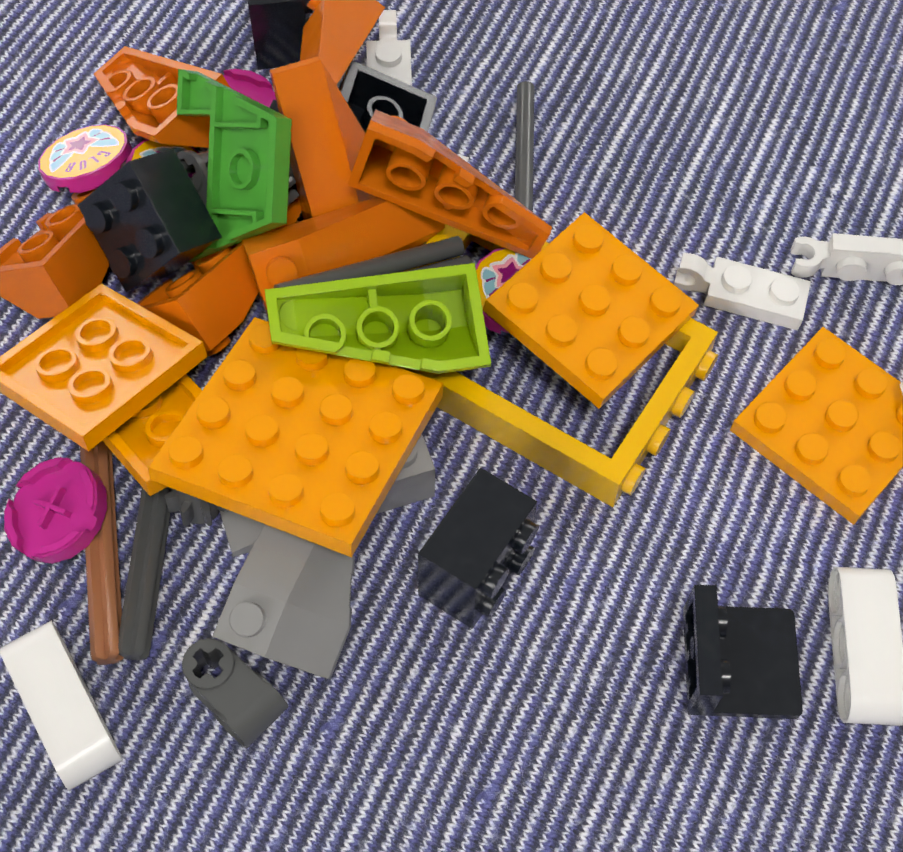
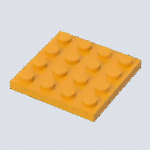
(298, 438)

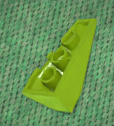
(397, 319)

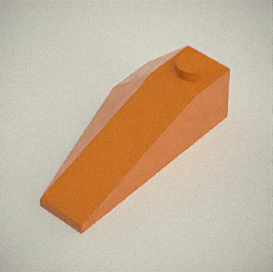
(338, 31)
(146, 97)
(322, 136)
(430, 179)
(335, 240)
(53, 264)
(212, 297)

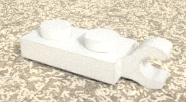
(389, 54)
(850, 258)
(745, 289)

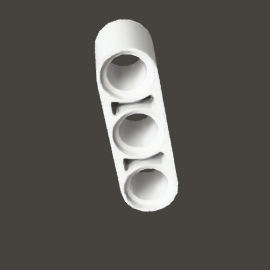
(866, 645)
(60, 705)

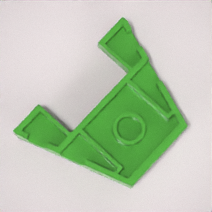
(244, 159)

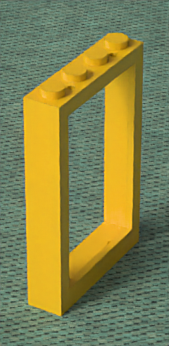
(561, 453)

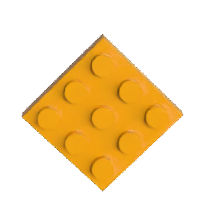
(590, 309)
(97, 365)
(830, 424)

